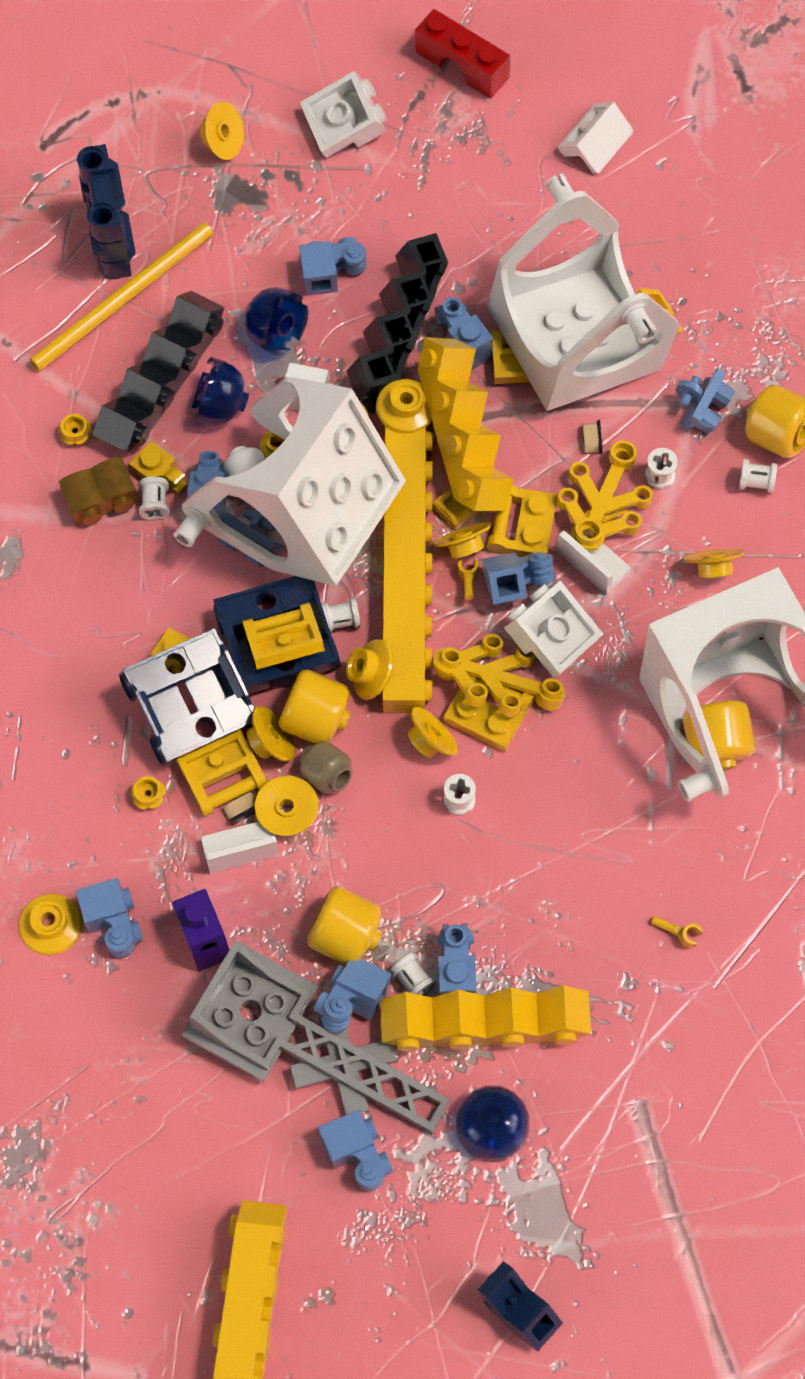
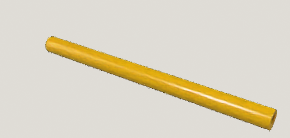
(121, 296)

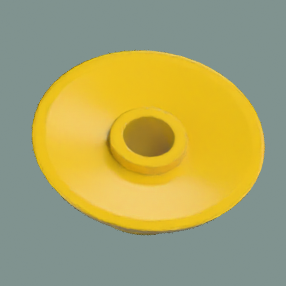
(223, 130)
(401, 416)
(464, 540)
(714, 562)
(370, 668)
(430, 734)
(268, 738)
(282, 792)
(59, 935)

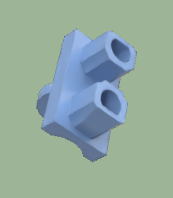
(711, 390)
(257, 524)

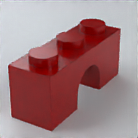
(482, 62)

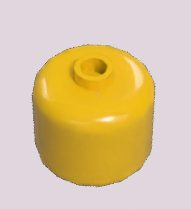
(777, 421)
(315, 708)
(729, 729)
(345, 926)

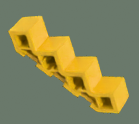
(457, 416)
(473, 1019)
(249, 1290)

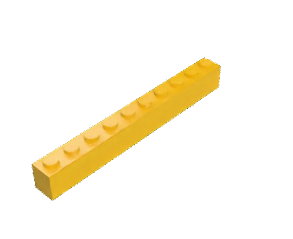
(405, 573)

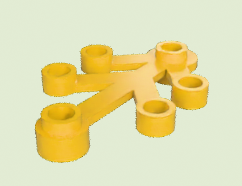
(602, 502)
(458, 665)

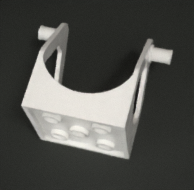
(578, 321)
(317, 489)
(714, 643)

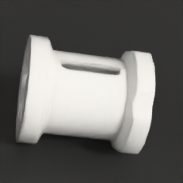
(667, 474)
(758, 476)
(153, 498)
(342, 614)
(457, 783)
(412, 975)

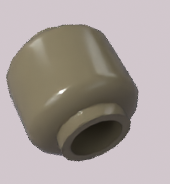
(326, 767)

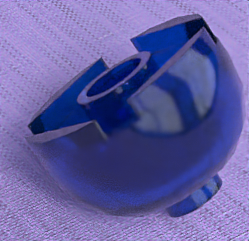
(274, 319)
(219, 394)
(492, 1123)

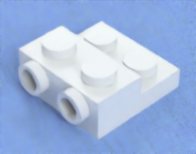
(344, 114)
(553, 628)

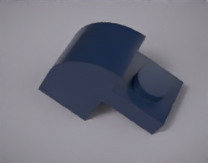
(519, 1307)

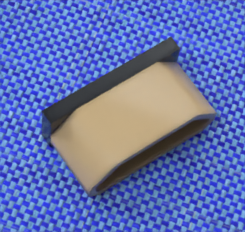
(592, 438)
(240, 808)

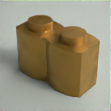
(99, 491)

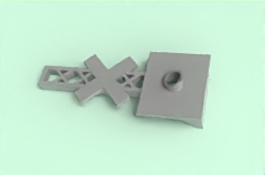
(283, 998)

